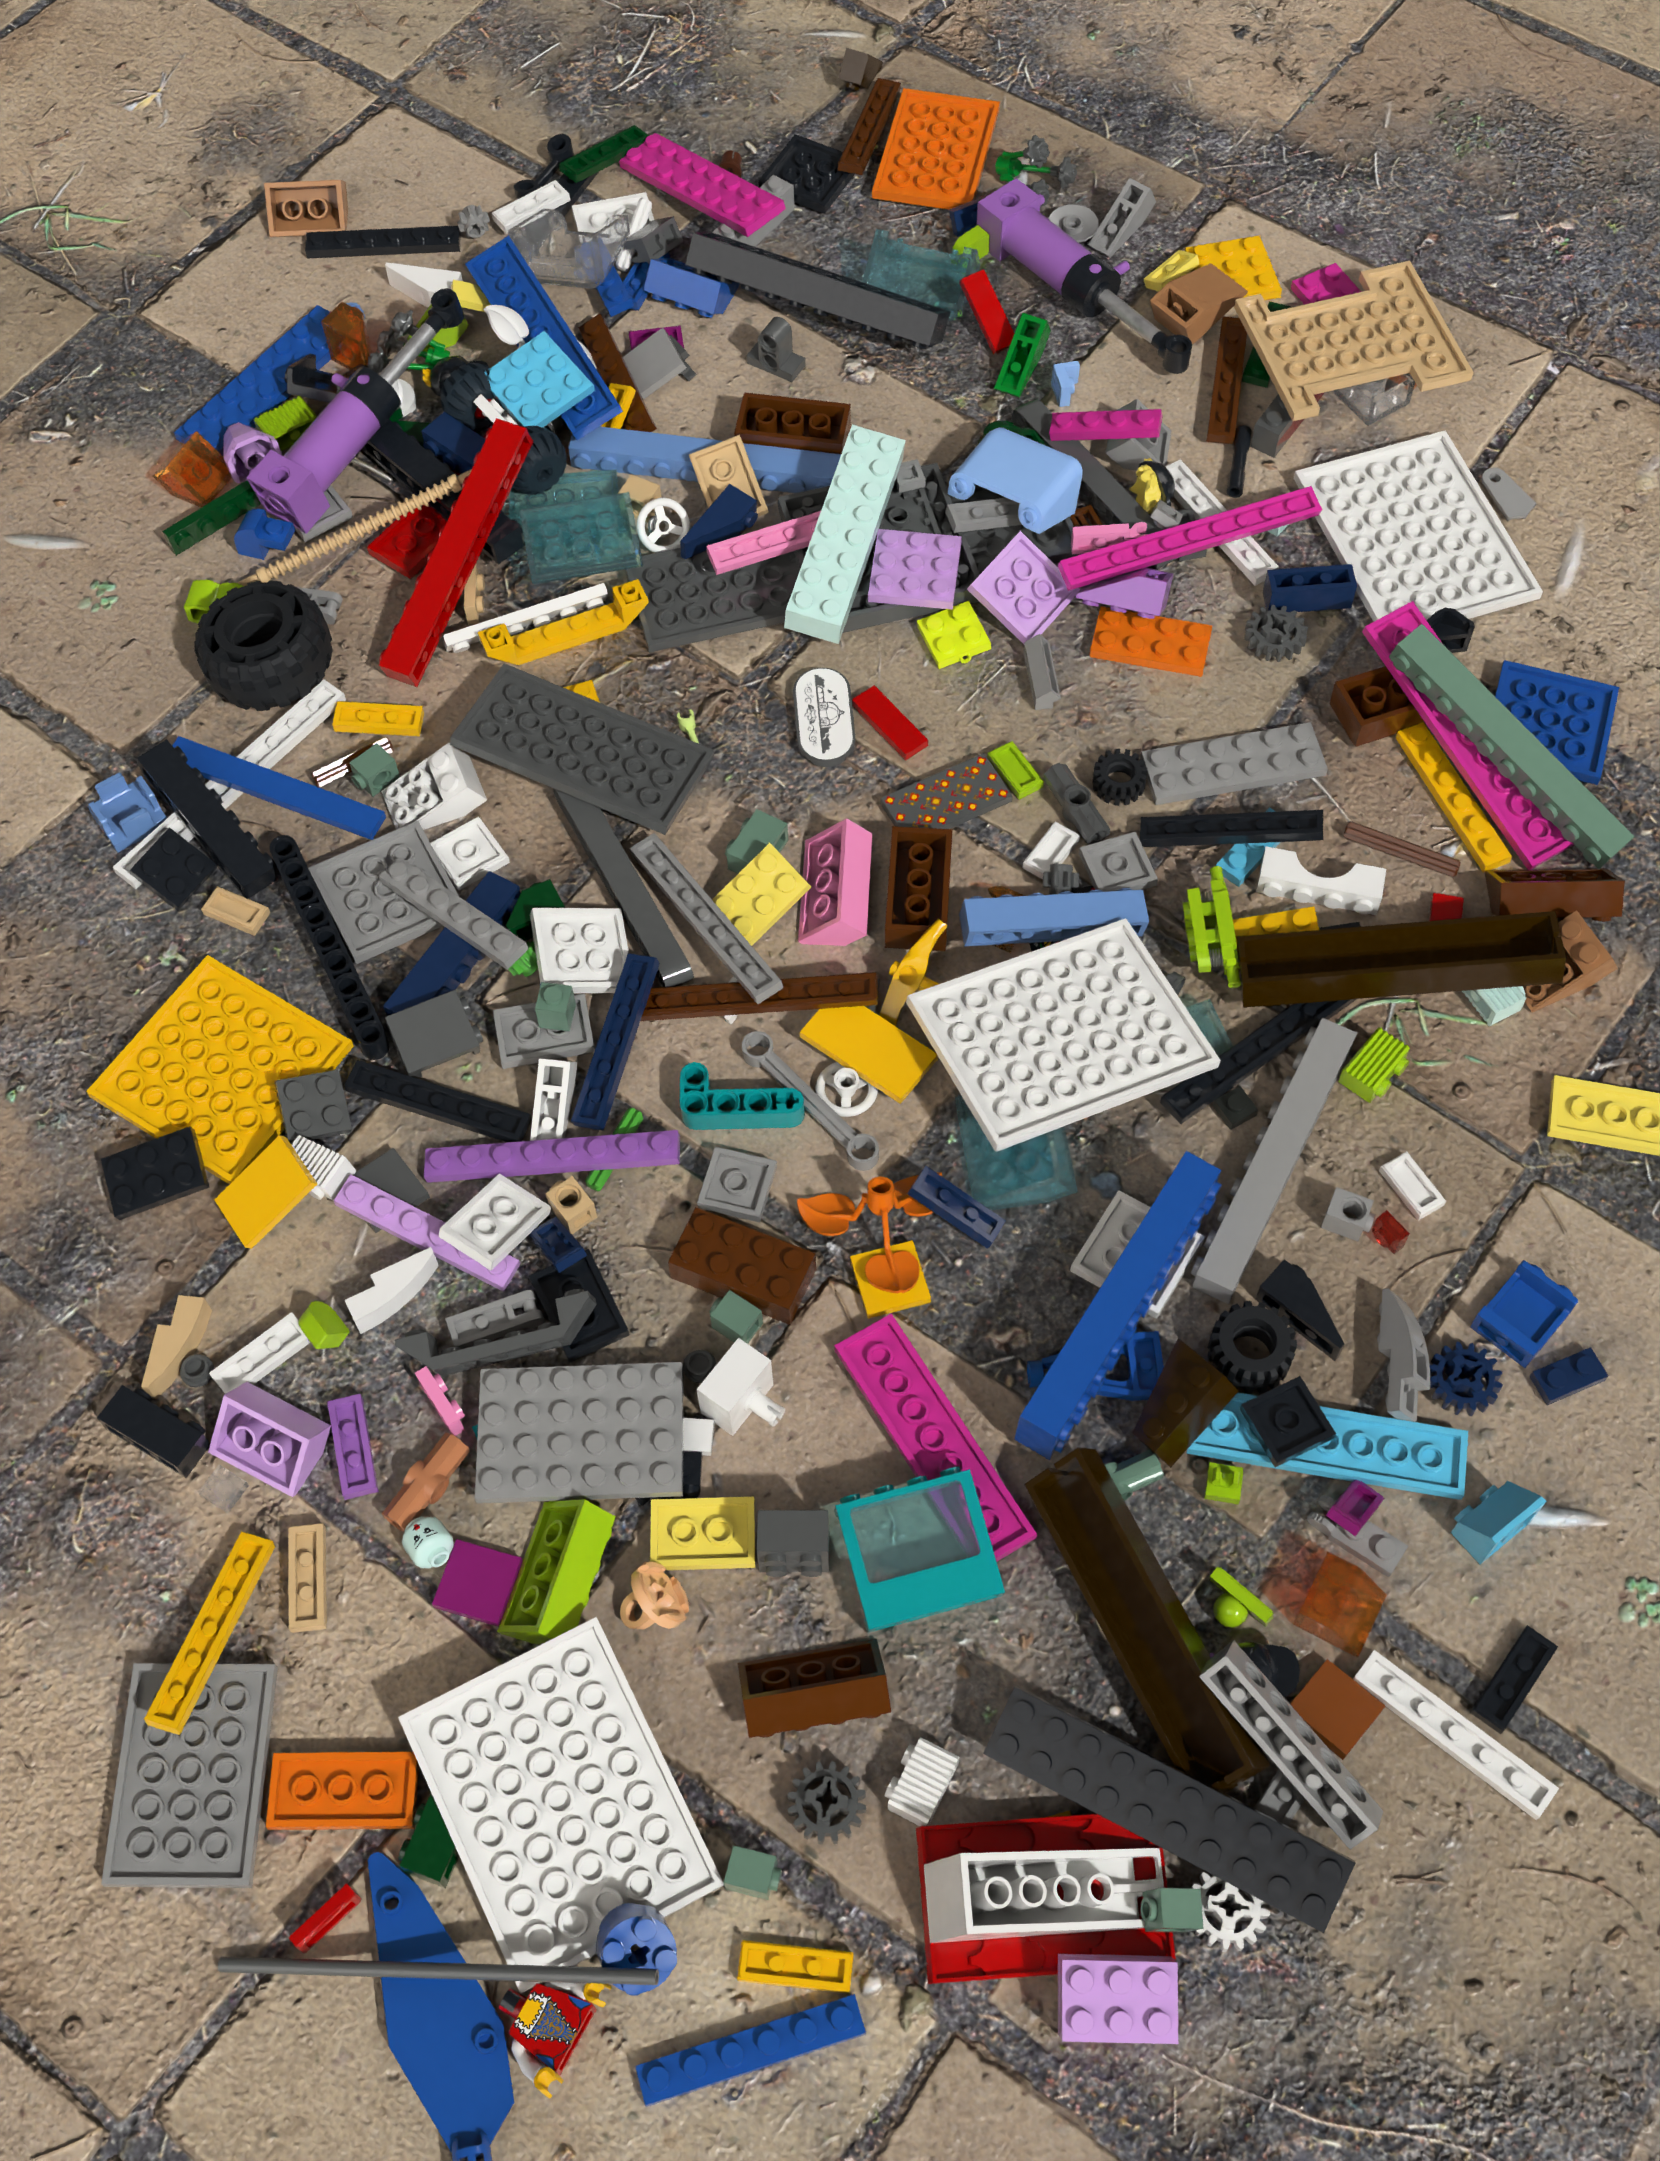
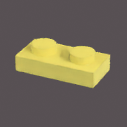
(1173, 268)

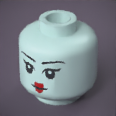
(426, 1541)

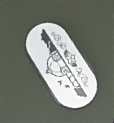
(824, 716)

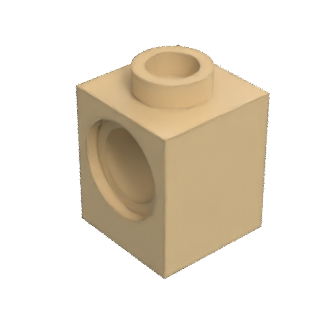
(641, 493)
(573, 1216)

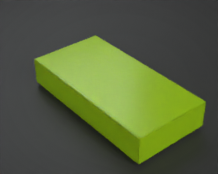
(1015, 770)

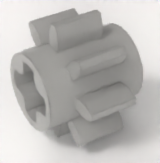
(473, 221)

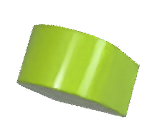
(975, 239)
(323, 1326)

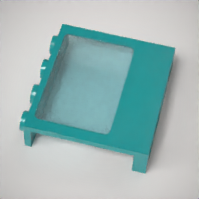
(919, 1549)

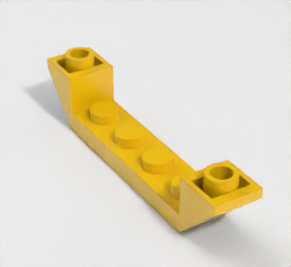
(568, 632)

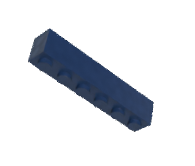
(449, 956)

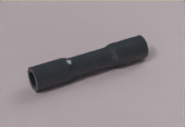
(1237, 474)

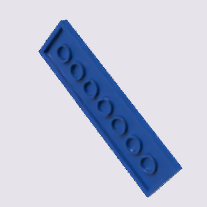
(261, 384)

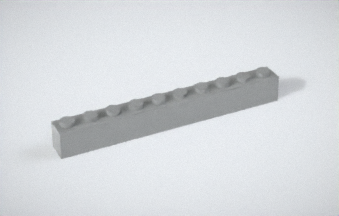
(1273, 1162)

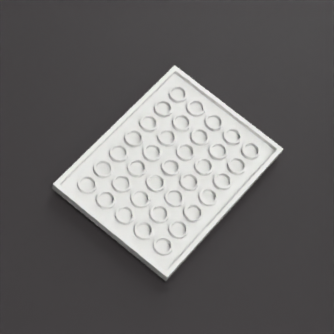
(1418, 530)
(1061, 1033)
(558, 1799)

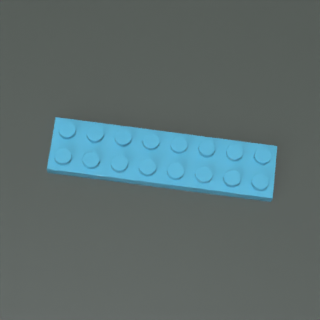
(1364, 1449)

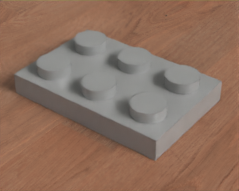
(525, 1043)

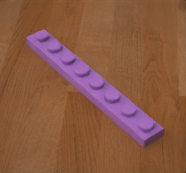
(552, 1156)

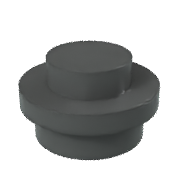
(698, 1365)
(196, 1370)

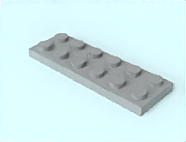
(1233, 763)

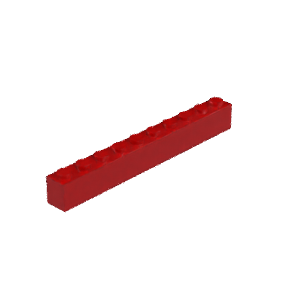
(456, 552)

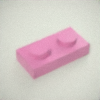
(434, 1389)

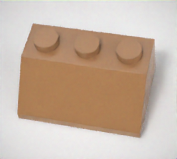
(306, 207)

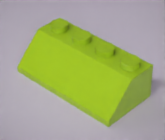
(557, 1571)

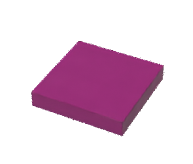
(477, 1582)

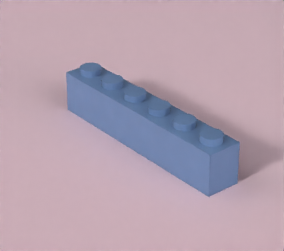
(1048, 916)

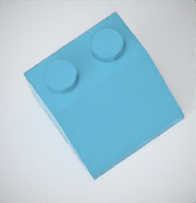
(1496, 1519)

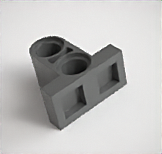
(775, 351)

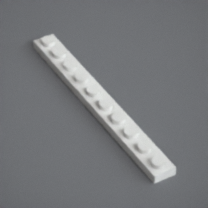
(264, 751)

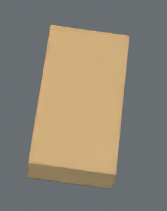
(235, 910)

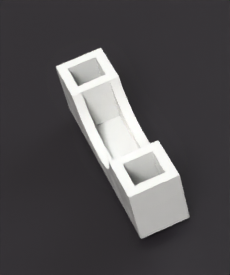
(1286, 878)

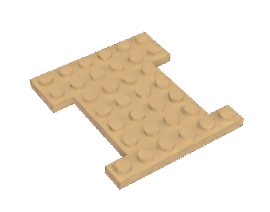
(1355, 339)

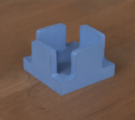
(126, 810)

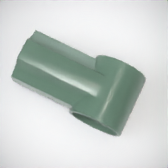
(1135, 1473)

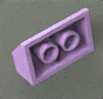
(268, 1438)

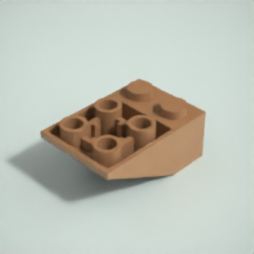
(1196, 301)
(1585, 964)

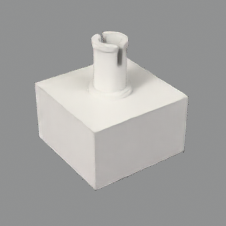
(739, 1388)

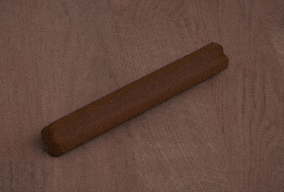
(1402, 849)

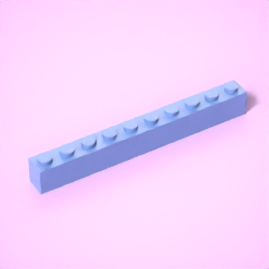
(669, 458)

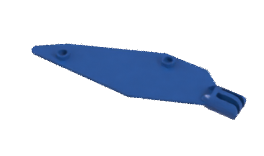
(440, 2028)

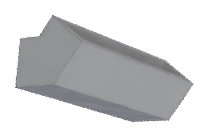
(1041, 672)

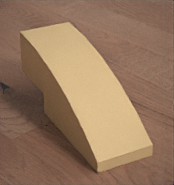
(175, 1343)

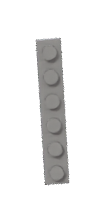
(453, 913)

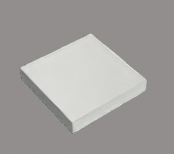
(469, 853)

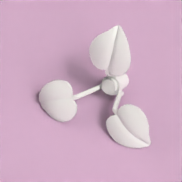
(512, 328)

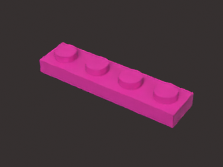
(1106, 425)

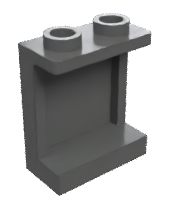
(433, 1032)

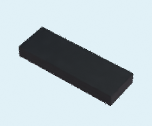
(1514, 1679)

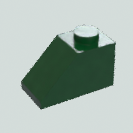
(536, 896)

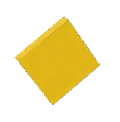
(880, 1302)

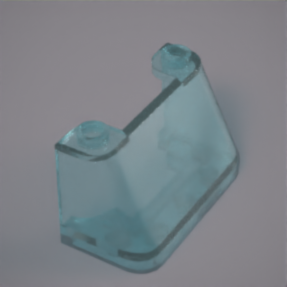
(921, 272)

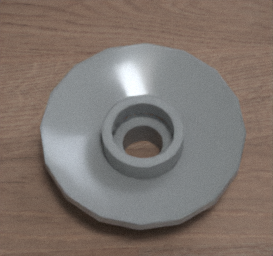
(1075, 221)

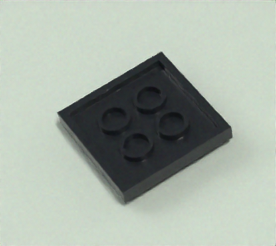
(812, 172)

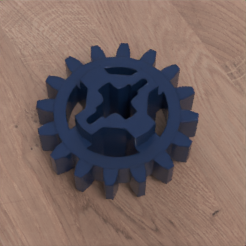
(1464, 1392)

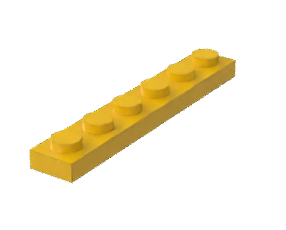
(1453, 797)
(209, 1633)

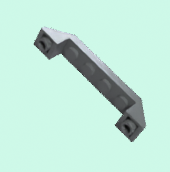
(572, 1312)

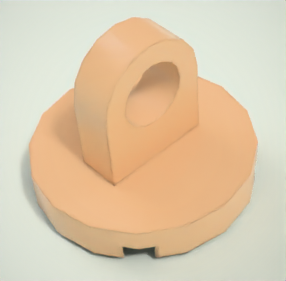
(659, 1596)

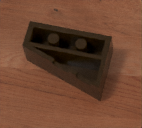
(1182, 1403)

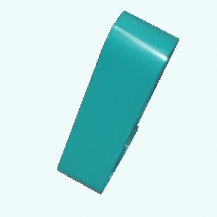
(742, 1102)

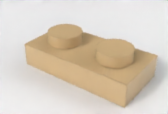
(472, 600)

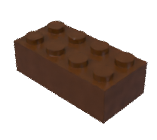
(793, 423)
(1372, 706)
(917, 885)
(757, 1267)

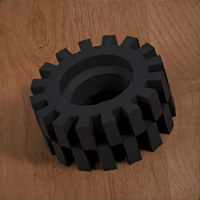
(1119, 790)

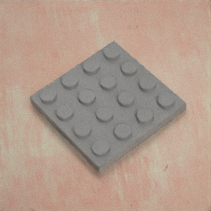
(365, 909)

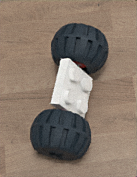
(471, 402)

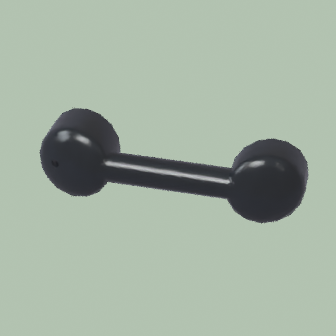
(559, 150)

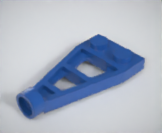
(1143, 1362)

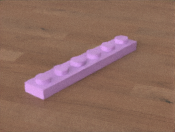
(416, 1228)

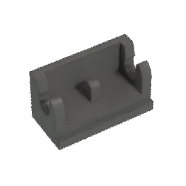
(654, 239)

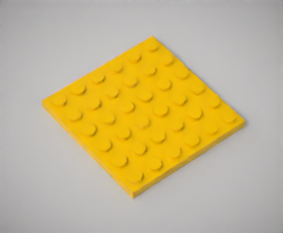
(215, 1064)

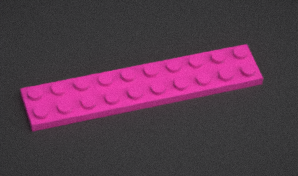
(1517, 818)

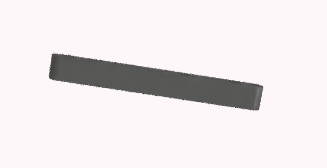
(1097, 485)
(626, 889)

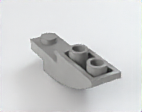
(1409, 1360)

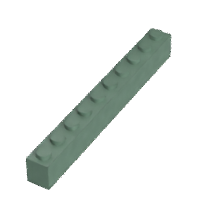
(1510, 746)

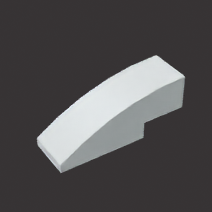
(392, 1289)

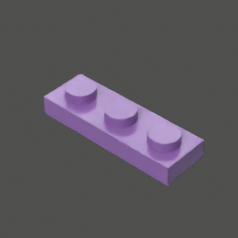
(352, 1446)

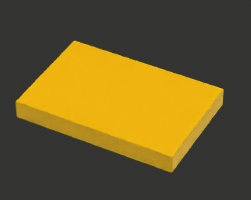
(265, 1192)

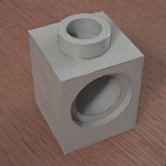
(1338, 1223)

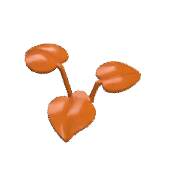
(831, 1214)

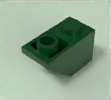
(430, 1850)

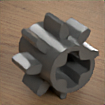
(1060, 878)

